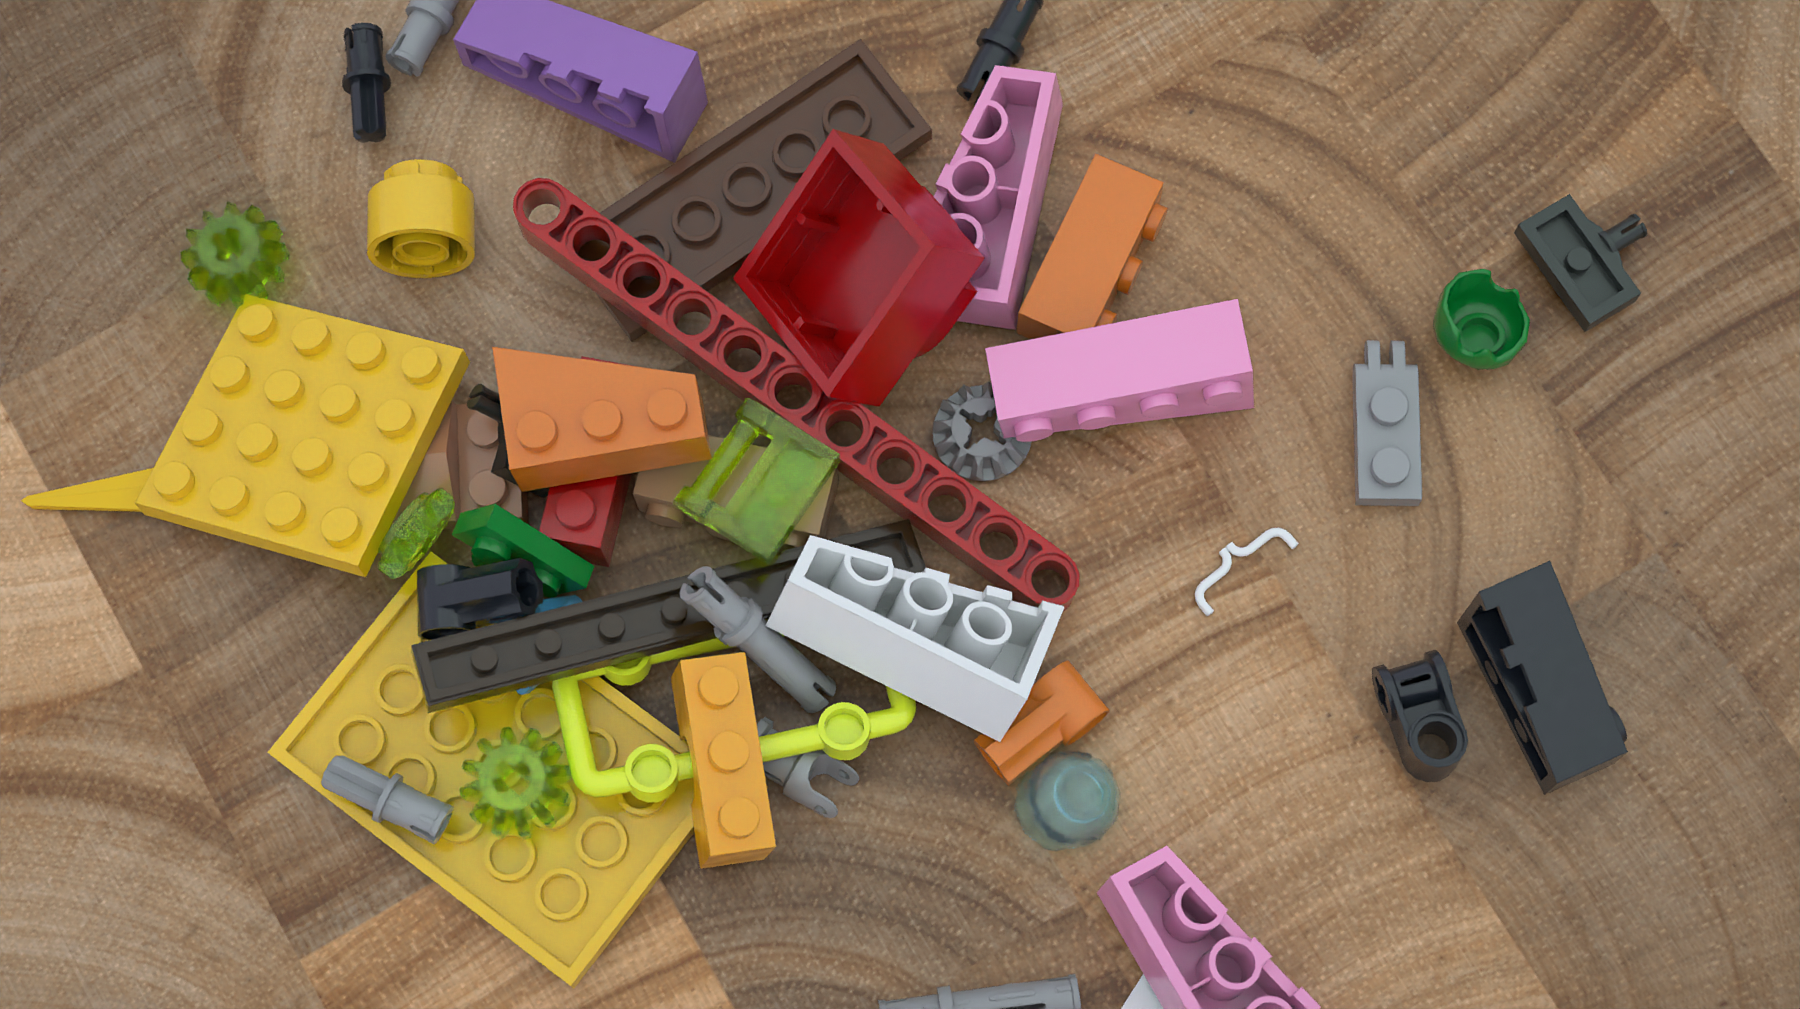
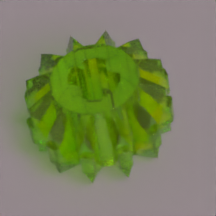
(230, 235)
(510, 806)

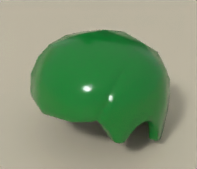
(1480, 321)

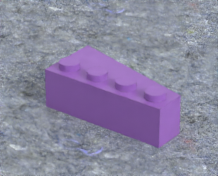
(589, 69)

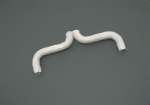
(1240, 552)

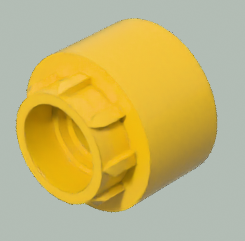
(421, 221)

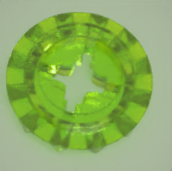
(415, 532)

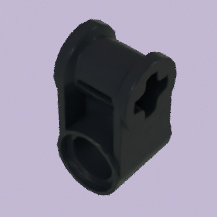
(1420, 702)

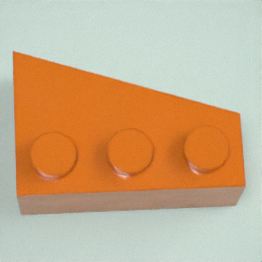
(594, 418)

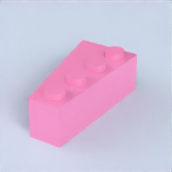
(1000, 184)

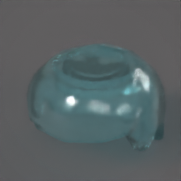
(1067, 800)

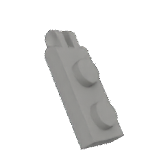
(1386, 429)

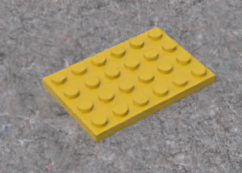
(548, 894)

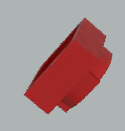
(860, 270)

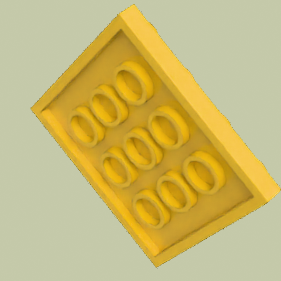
(304, 434)

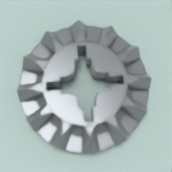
(951, 437)

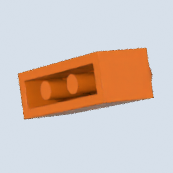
(1093, 251)

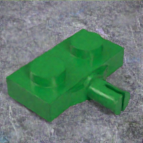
(503, 537)

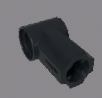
(464, 597)

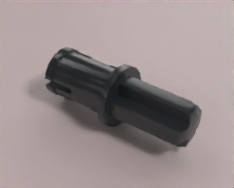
(366, 81)

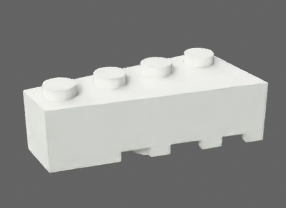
(917, 632)

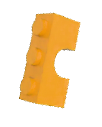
(729, 778)

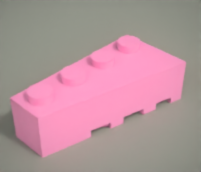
(1123, 373)
(1189, 942)

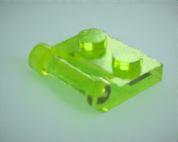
(772, 493)

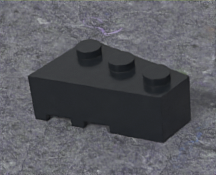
(1543, 677)

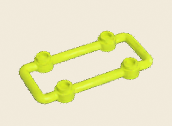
(654, 770)

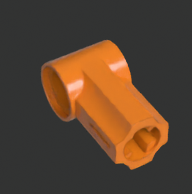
(1056, 713)

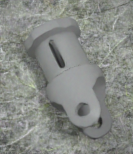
(798, 770)

